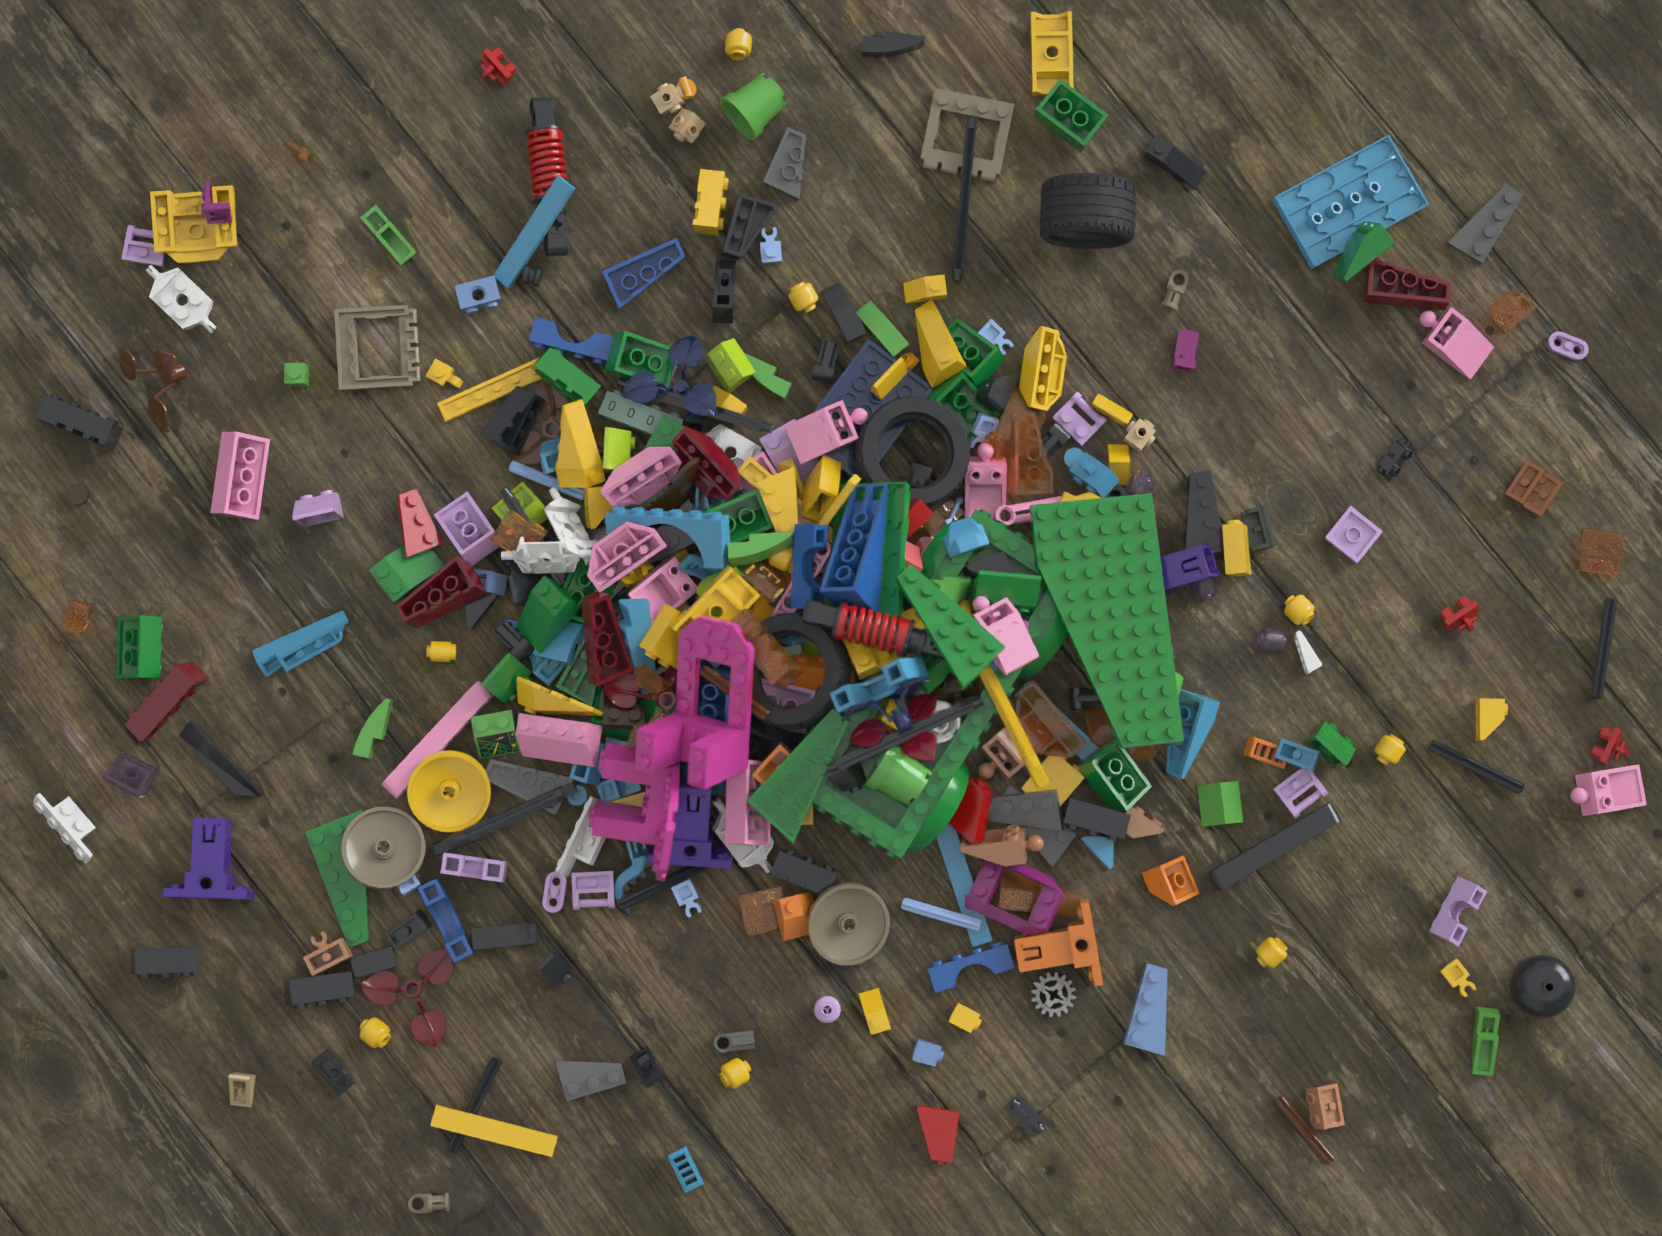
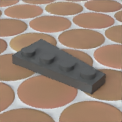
(1481, 232)
(525, 782)
(1028, 809)
(1054, 841)

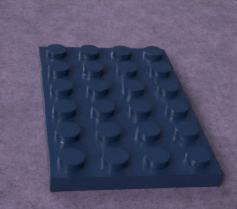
(854, 390)

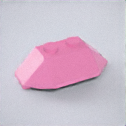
(641, 476)
(621, 553)

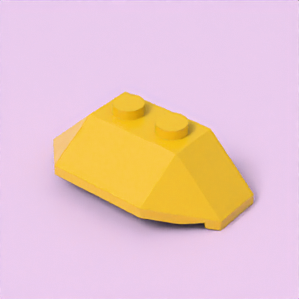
(1043, 369)

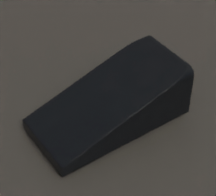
(408, 929)
(373, 962)
(332, 1072)

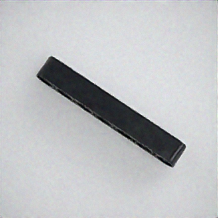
(1274, 846)

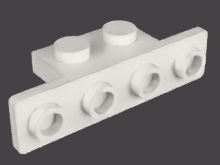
(69, 822)
(582, 843)

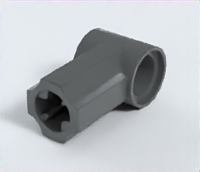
(737, 1041)

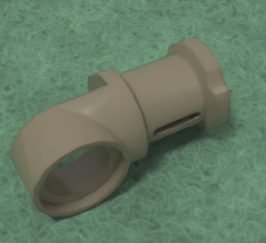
(1176, 290)
(431, 1203)

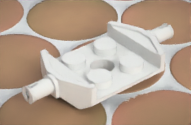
(170, 287)
(727, 438)
(567, 523)
(562, 556)
(745, 855)

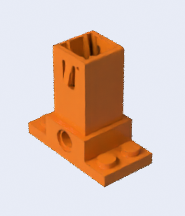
(1060, 947)

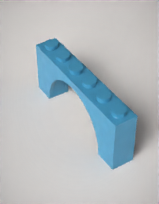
(707, 530)

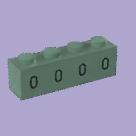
(633, 414)

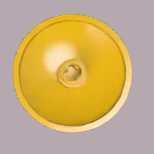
(449, 791)

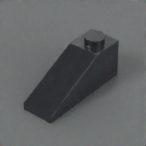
(1174, 161)
(724, 291)

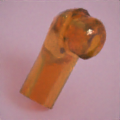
(998, 443)

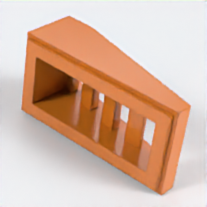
(1253, 749)

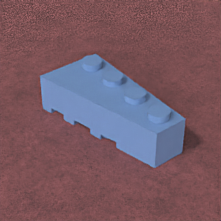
(1148, 1015)

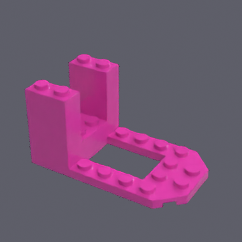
(709, 745)
(645, 824)

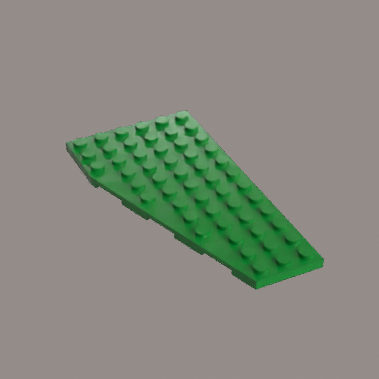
(1111, 598)

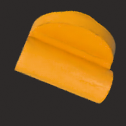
(688, 87)
(910, 360)

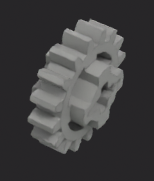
(1046, 1006)

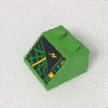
(495, 734)

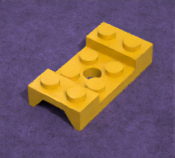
(1047, 33)
(728, 592)
(869, 661)

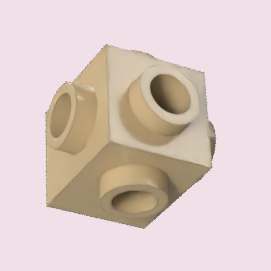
(662, 101)
(686, 126)
(1134, 439)

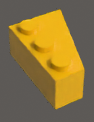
(710, 202)
(780, 499)

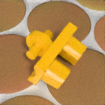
(636, 575)

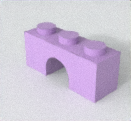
(474, 867)
(1462, 895)

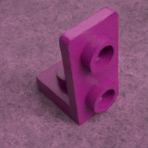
(214, 212)
(1185, 351)

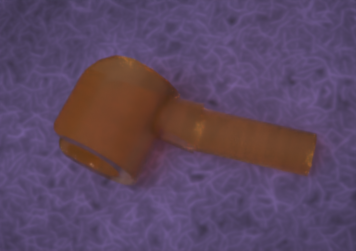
(304, 153)

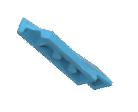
(634, 628)
(300, 645)

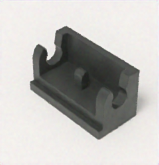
(1259, 528)

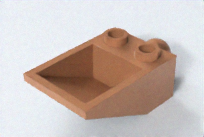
(1006, 753)
(1004, 846)

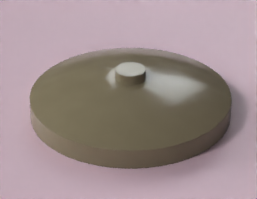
(383, 848)
(848, 923)

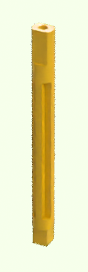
(1014, 727)

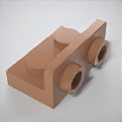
(1325, 1106)

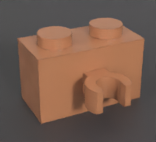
(327, 955)

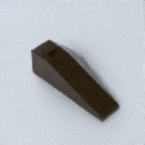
(675, 492)

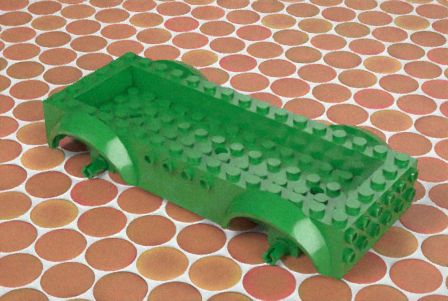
(913, 828)

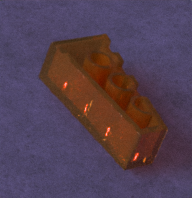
(768, 653)

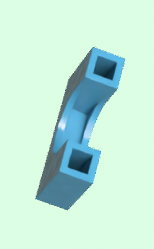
(881, 687)

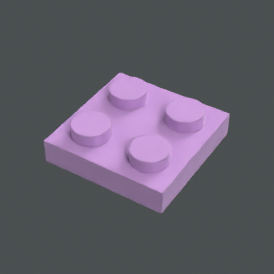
(1353, 534)

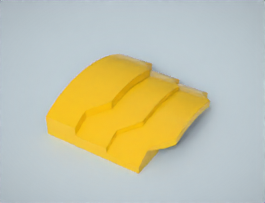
(183, 230)

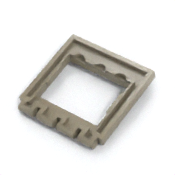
(972, 106)
(348, 349)

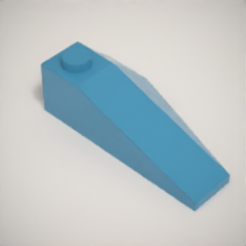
(1197, 718)

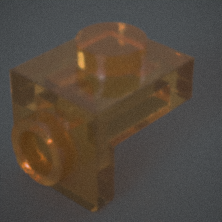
(77, 616)

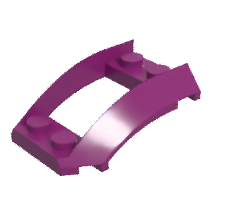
(1043, 911)

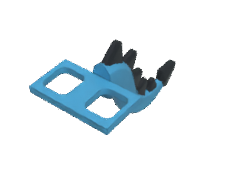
(630, 875)

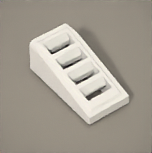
(1307, 655)

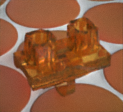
(650, 680)

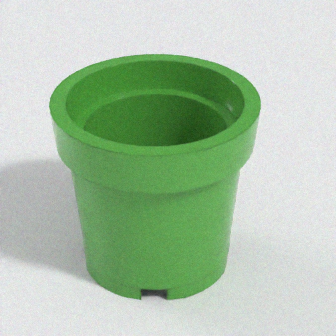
(753, 105)
(898, 776)

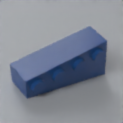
(640, 272)

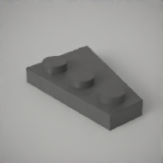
(786, 166)
(587, 1078)

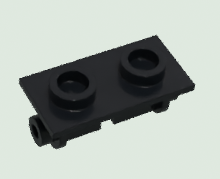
(1402, 452)
(1026, 1115)

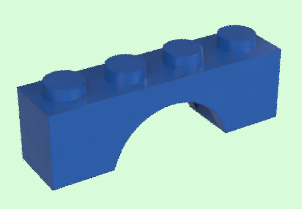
(545, 335)
(807, 542)
(447, 920)
(996, 959)

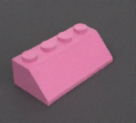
(240, 475)
(558, 739)
(742, 821)

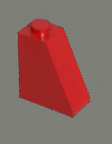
(973, 811)
(939, 1131)

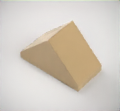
(241, 1089)

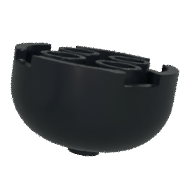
(1529, 984)

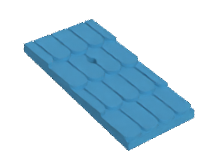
(1360, 188)

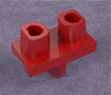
(494, 69)
(1461, 619)
(1605, 754)

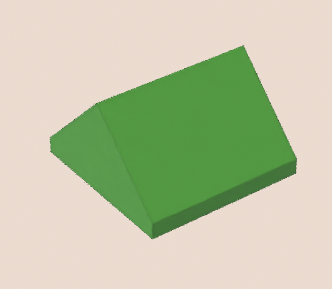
(1220, 803)

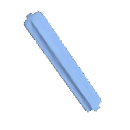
(543, 479)
(941, 914)

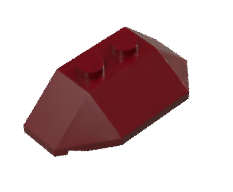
(717, 473)

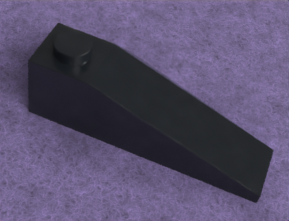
(520, 583)
(764, 739)

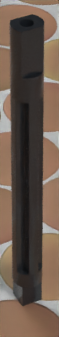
(504, 818)

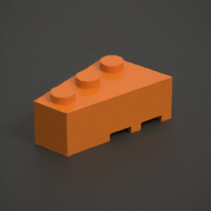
(814, 671)

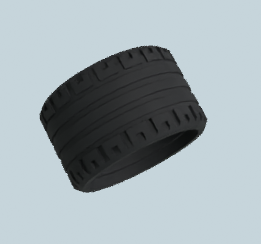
(1087, 211)

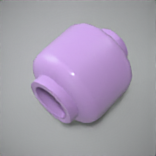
(833, 1005)

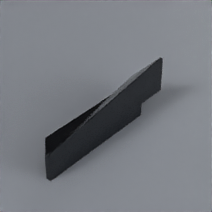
(219, 761)

